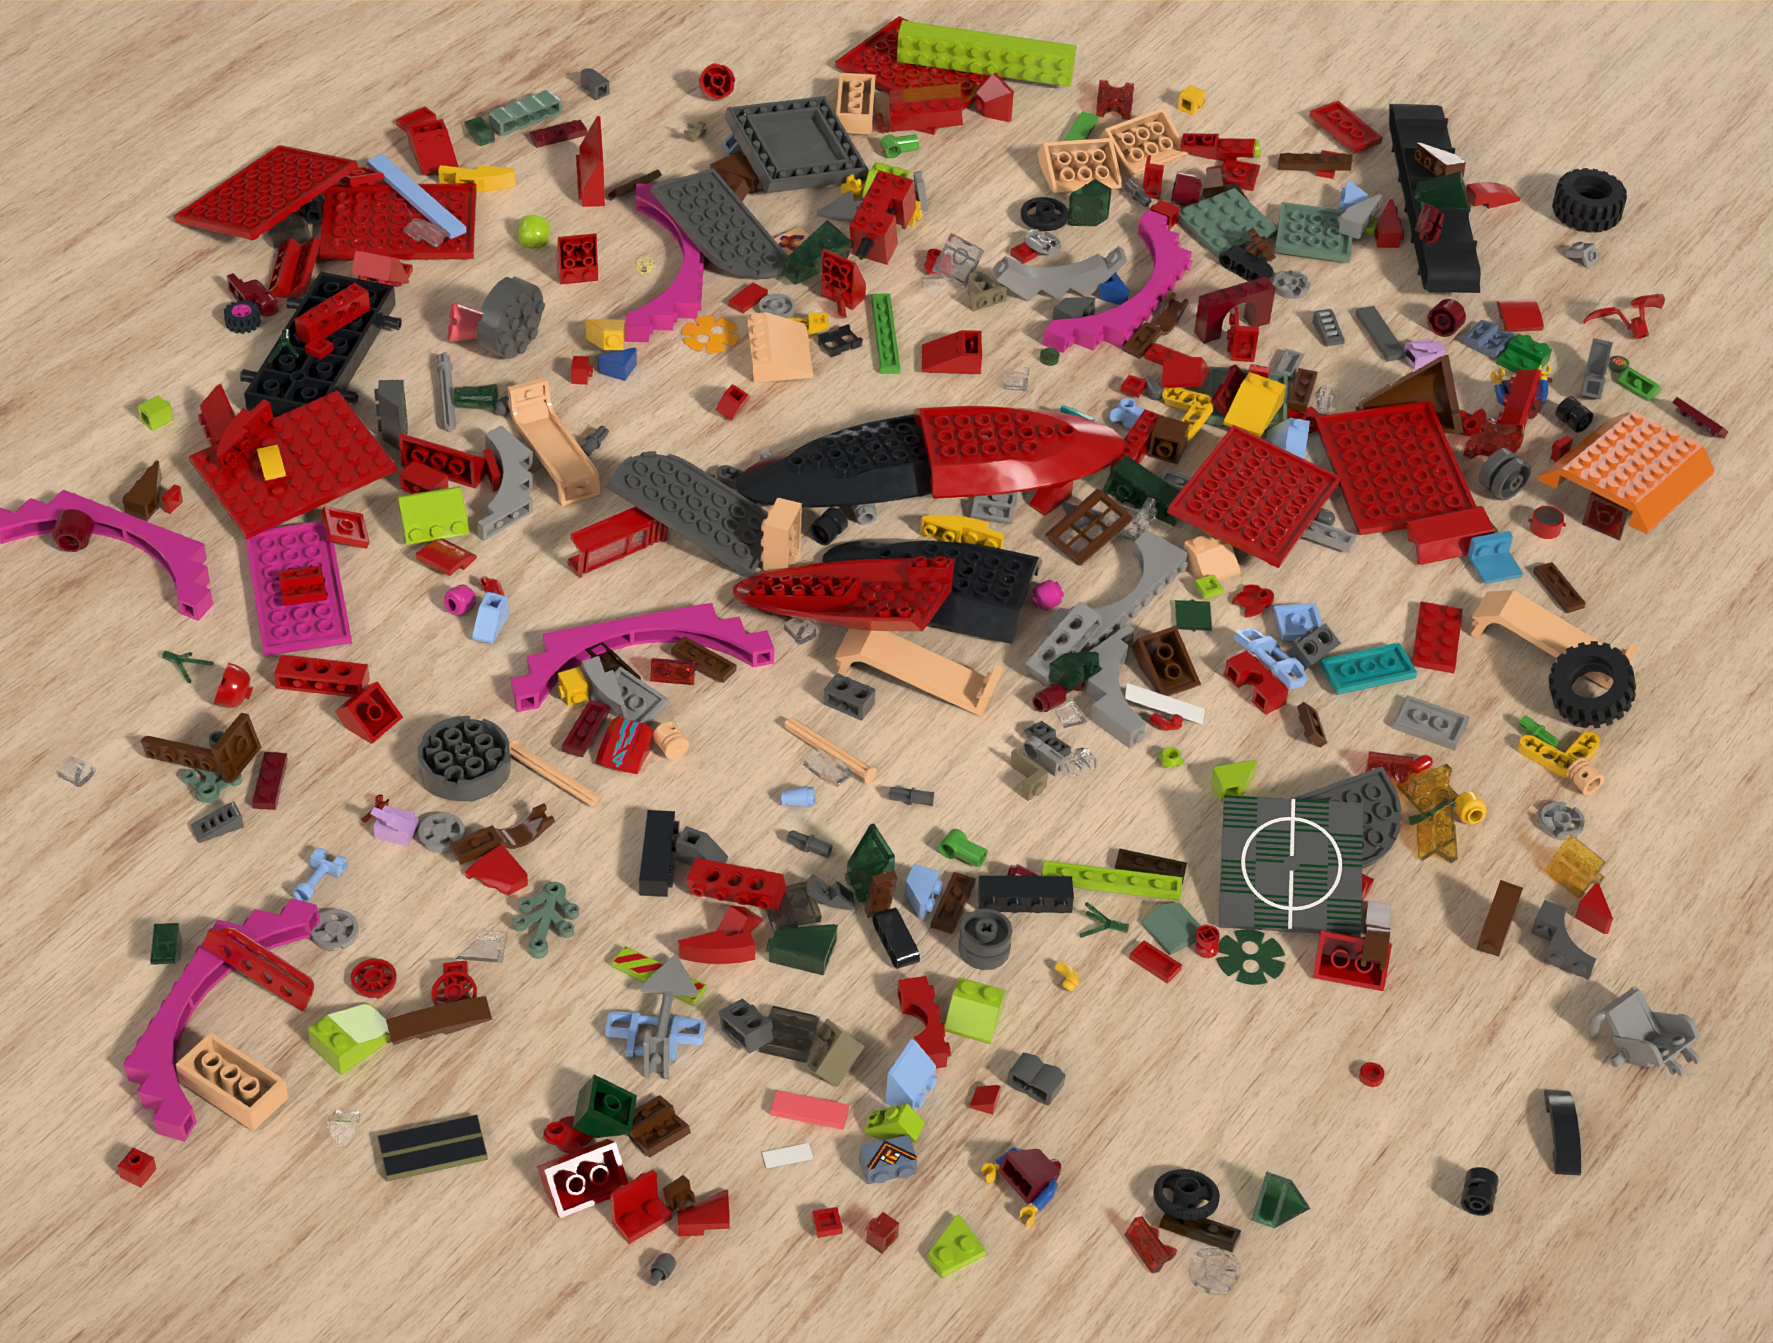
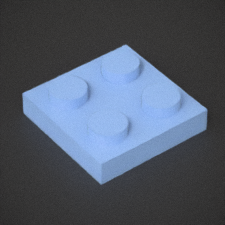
(1296, 620)

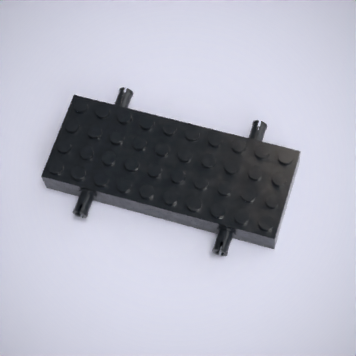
(298, 381)

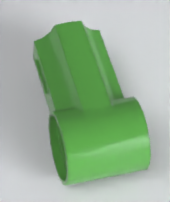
(895, 145)
(957, 845)

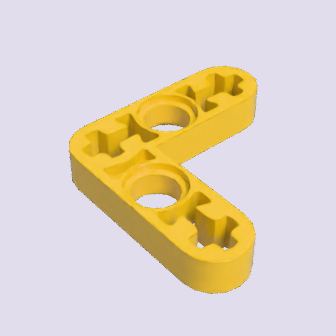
(1198, 407)
(1564, 759)

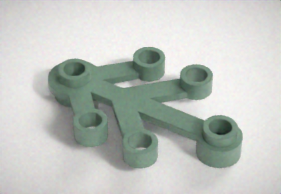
(209, 790)
(552, 894)

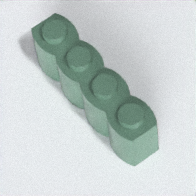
(524, 113)

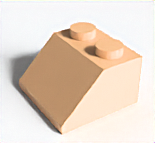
(1211, 556)

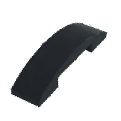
(1565, 1132)

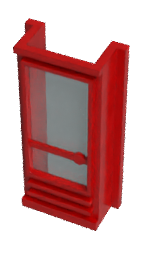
(614, 539)

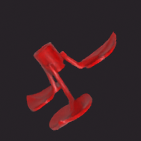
(1638, 324)

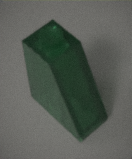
(1443, 192)
(803, 947)

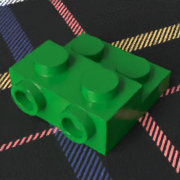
(1524, 354)

